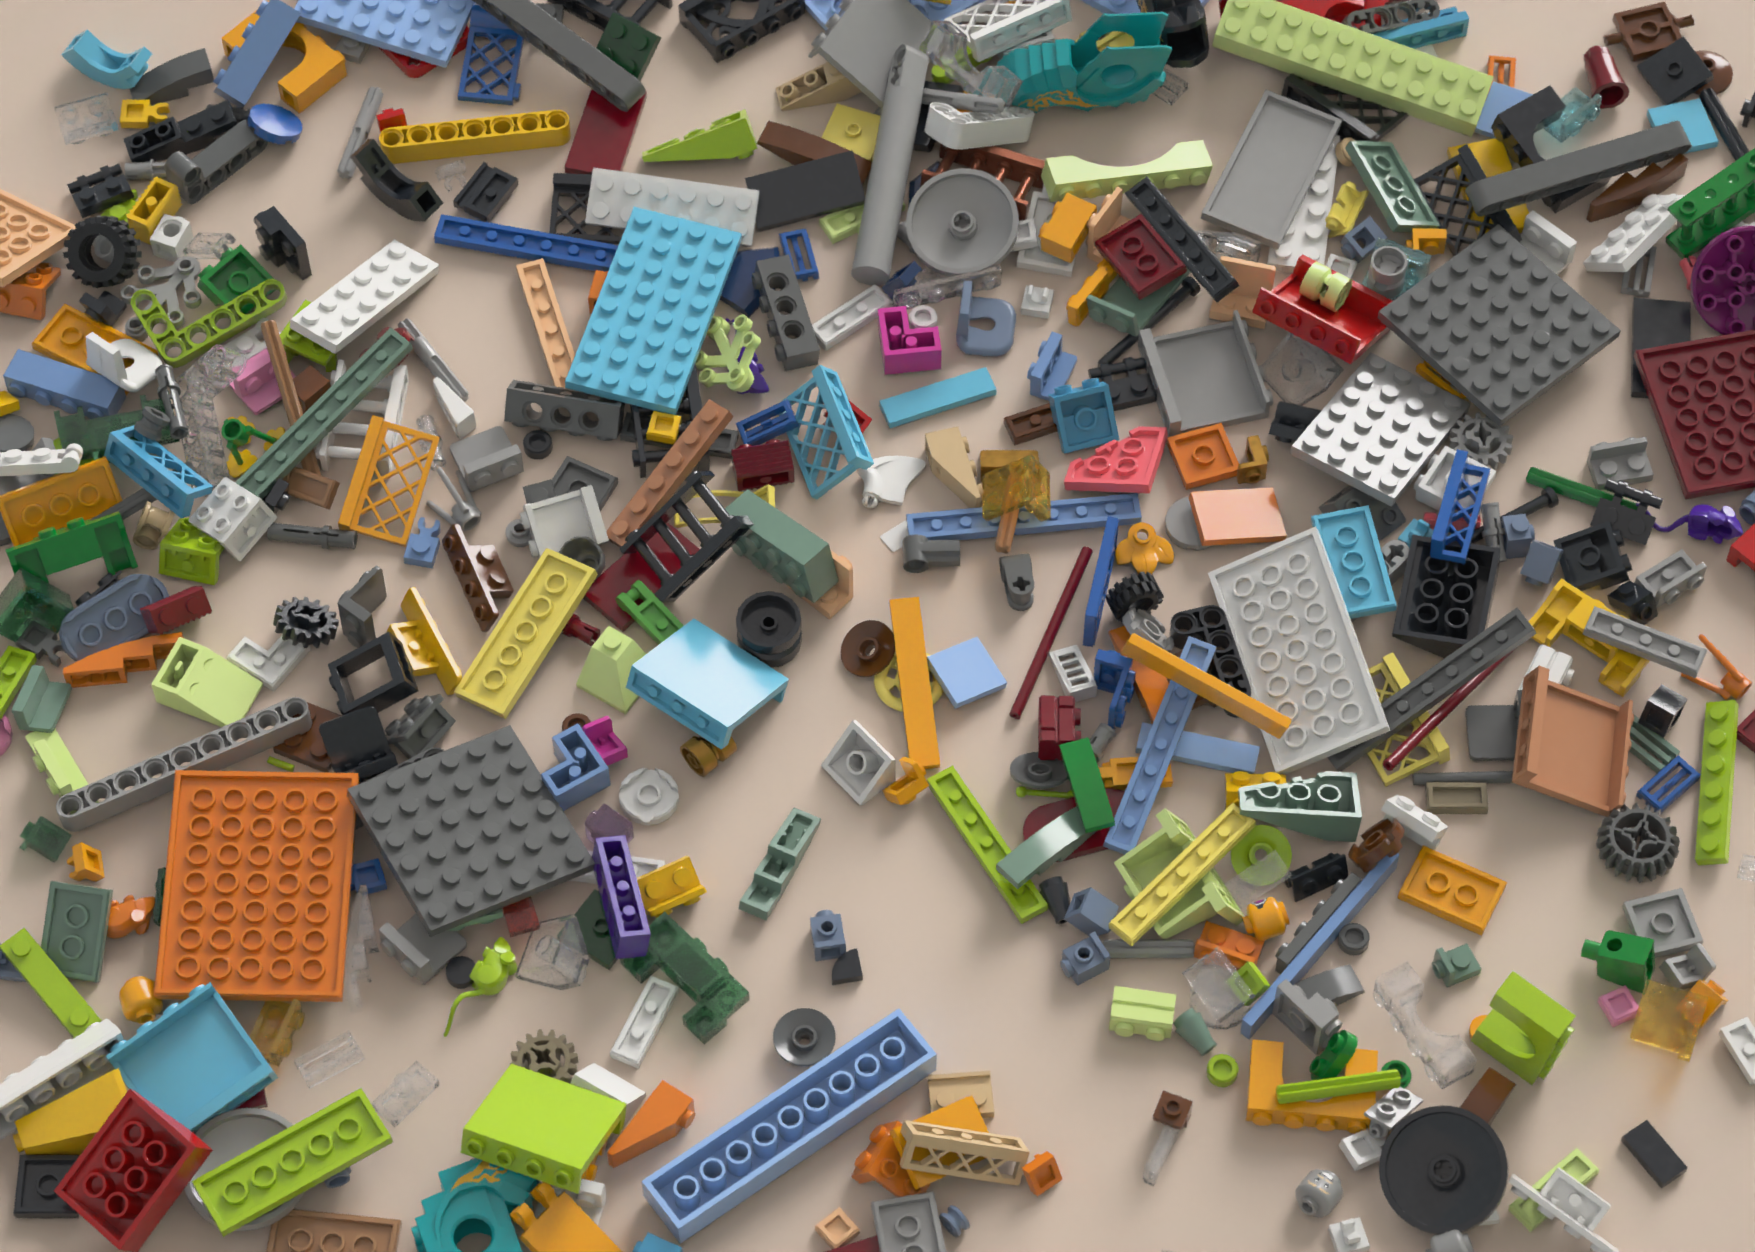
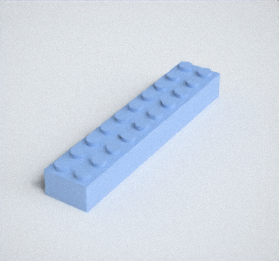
(789, 1125)

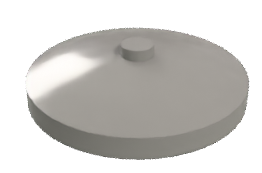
(962, 222)
(231, 1136)

